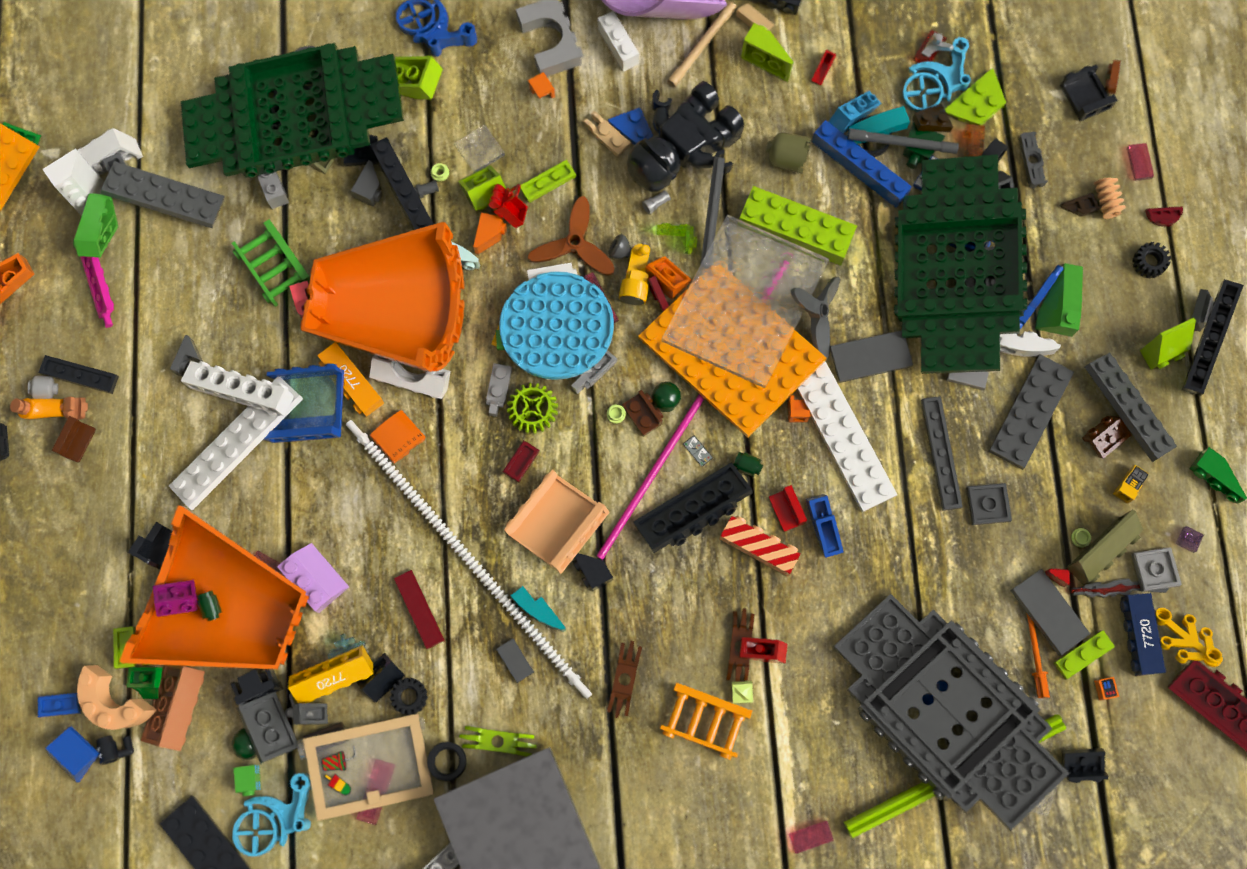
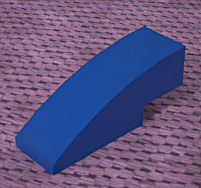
(824, 525)

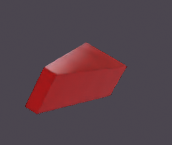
(824, 67)

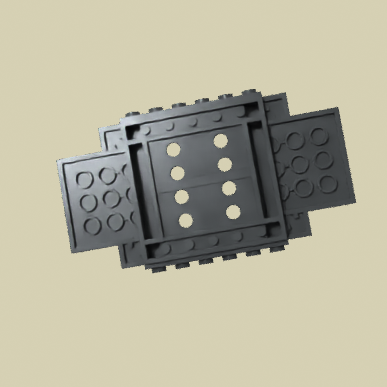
(995, 756)

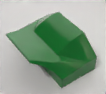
(145, 681)

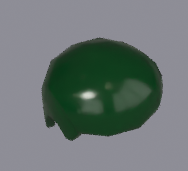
(666, 396)
(242, 745)

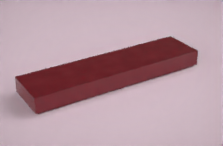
(419, 609)

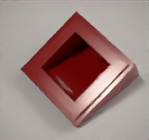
(1059, 576)

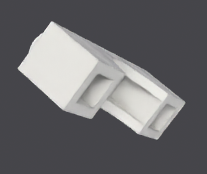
(429, 383)

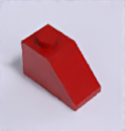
(764, 650)

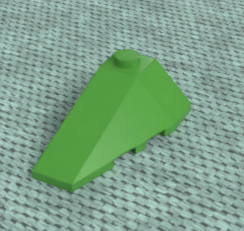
(1063, 303)

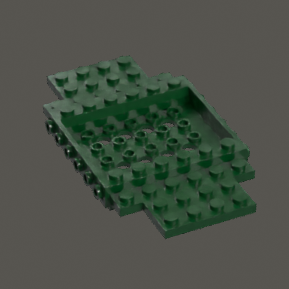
(238, 122)
(958, 207)

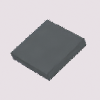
(989, 504)

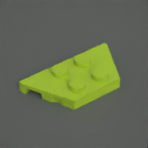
(978, 101)

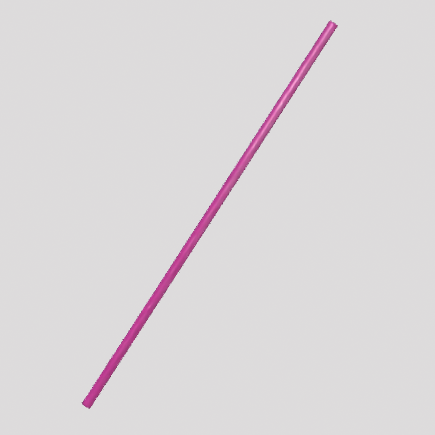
(650, 477)

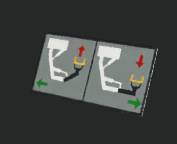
(697, 450)

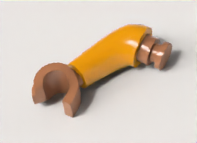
(51, 407)

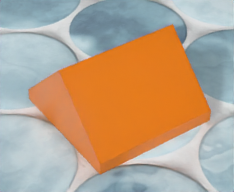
(668, 275)

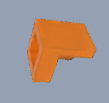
(541, 86)
(797, 410)

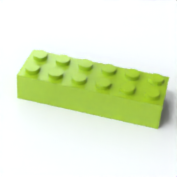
(799, 224)

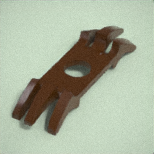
(737, 634)
(624, 667)

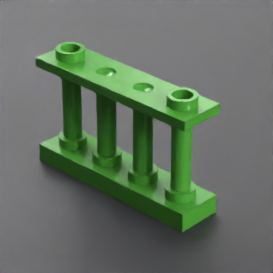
(280, 247)

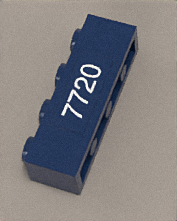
(1142, 634)

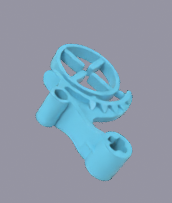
(951, 76)
(289, 815)

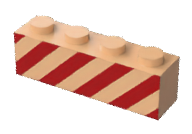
(760, 546)

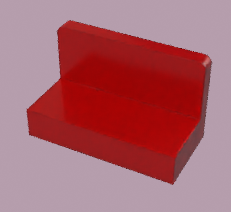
(787, 509)

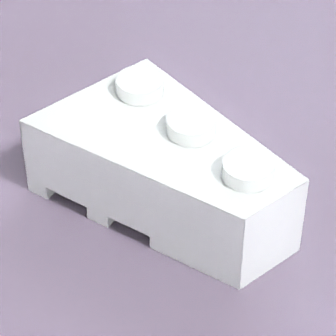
(107, 145)

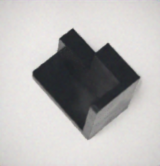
(153, 547)

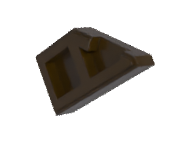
(1082, 205)

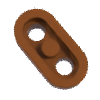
(1113, 70)

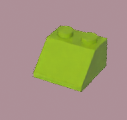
(479, 186)

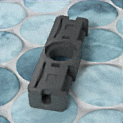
(1035, 171)

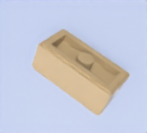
(750, 16)

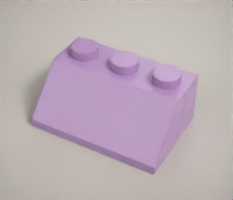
(314, 575)

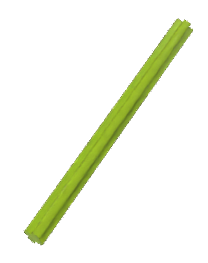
(914, 796)

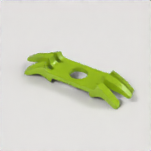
(485, 741)

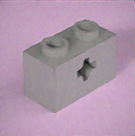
(273, 189)

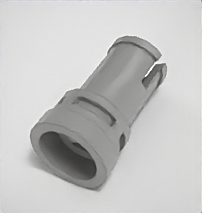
(652, 204)

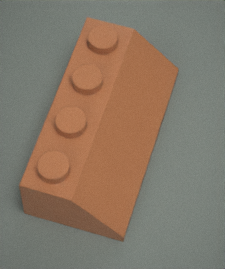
(174, 707)

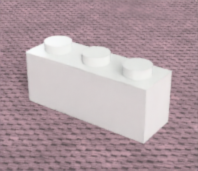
(618, 41)

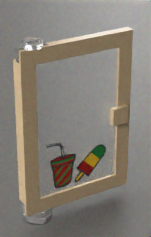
(367, 766)

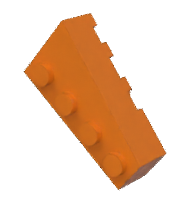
(13, 274)

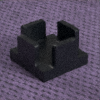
(255, 685)

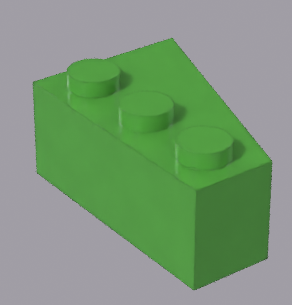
(96, 226)

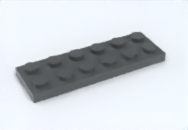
(162, 194)
(1131, 407)
(1031, 411)

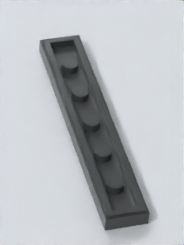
(941, 453)

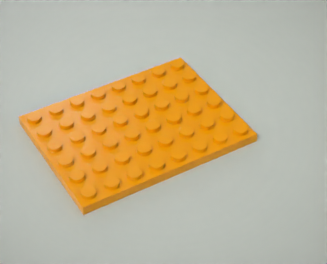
(735, 398)

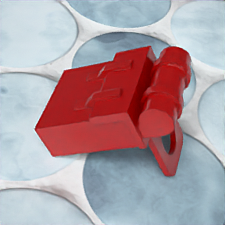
(508, 205)

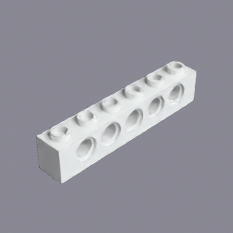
(237, 388)

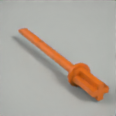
(1039, 676)

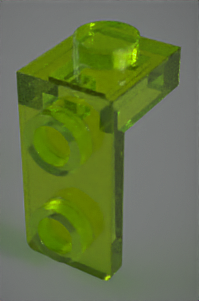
(681, 230)

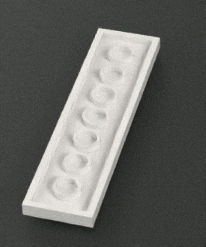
(845, 439)
(227, 451)

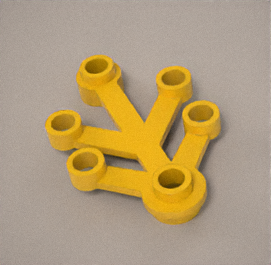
(1189, 639)

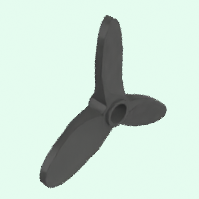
(818, 311)

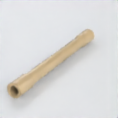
(680, 72)

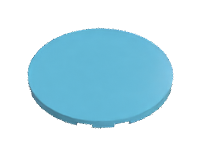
(556, 325)

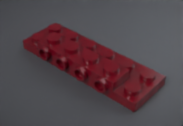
(1214, 699)

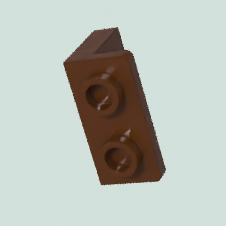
(643, 413)
(1107, 435)

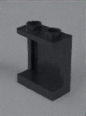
(1086, 93)

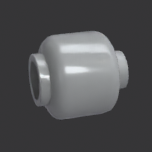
(42, 387)

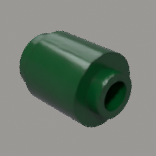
(748, 464)
(209, 605)

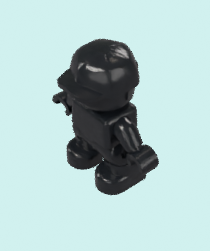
(684, 138)

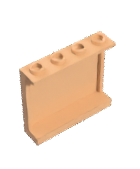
(556, 521)

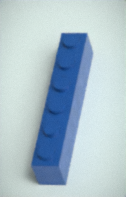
(861, 164)

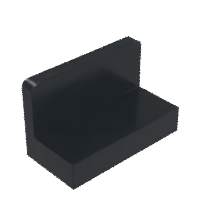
(383, 678)

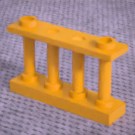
(721, 706)

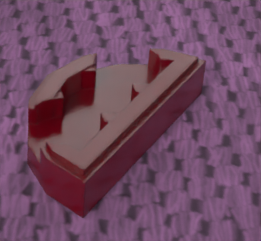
(1164, 216)
(657, 293)

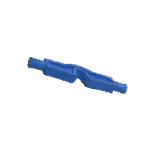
(1040, 294)

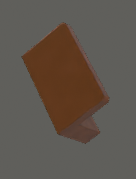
(73, 439)

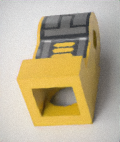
(1131, 484)

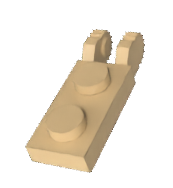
(607, 134)

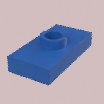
(58, 705)

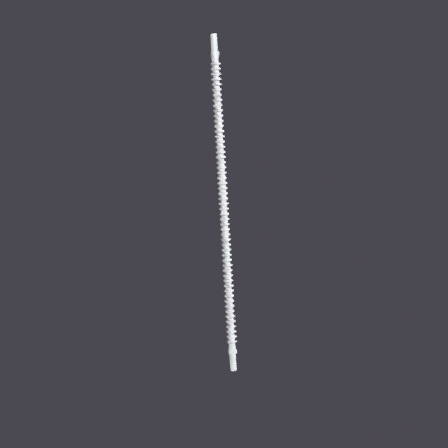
(466, 556)

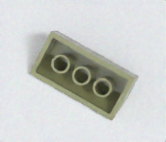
(1106, 547)

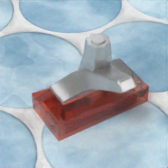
(931, 46)

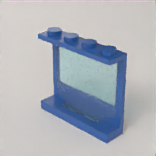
(319, 411)

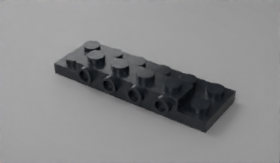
(693, 509)

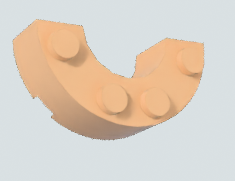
(101, 709)

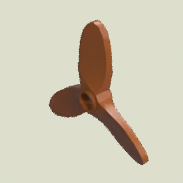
(587, 252)

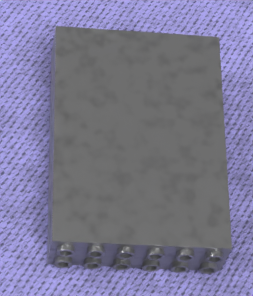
(517, 819)

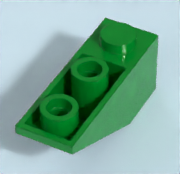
(1217, 472)

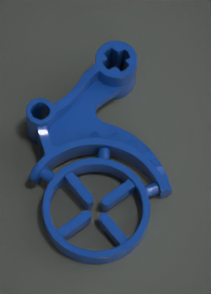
(438, 36)

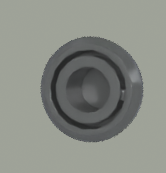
(620, 247)

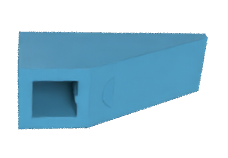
(853, 111)

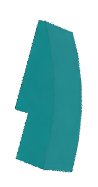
(884, 122)
(537, 609)

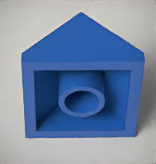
(72, 753)

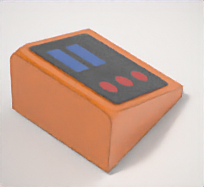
(1106, 688)

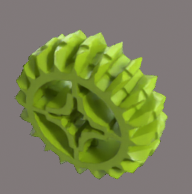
(526, 413)

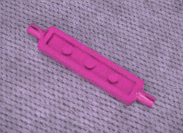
(98, 288)

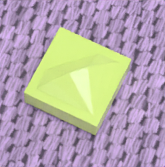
(742, 692)

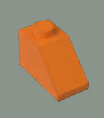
(488, 232)

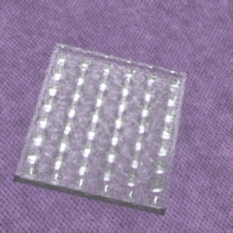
(742, 303)

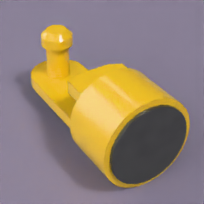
(634, 286)

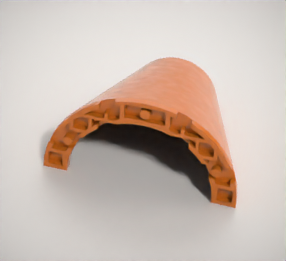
(391, 298)
(254, 600)

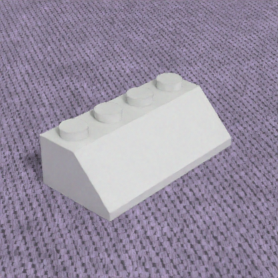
(74, 179)

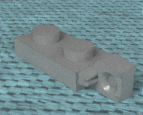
(589, 379)
(498, 388)

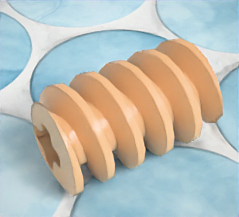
(1109, 197)

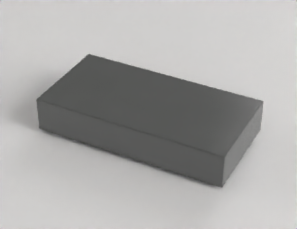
(515, 660)

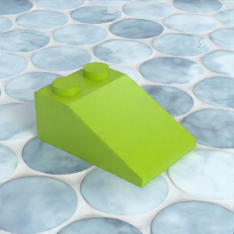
(765, 52)
(418, 76)
(1169, 345)

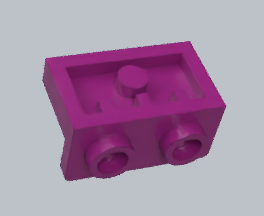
(175, 598)

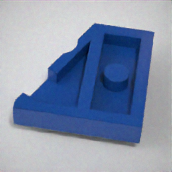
(632, 125)

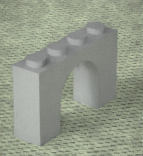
(550, 14)

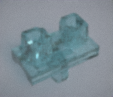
(344, 642)

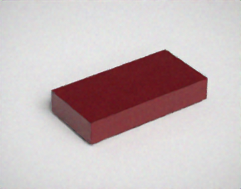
(521, 461)

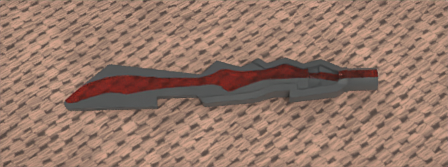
(1111, 589)

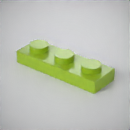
(547, 181)
(1084, 654)

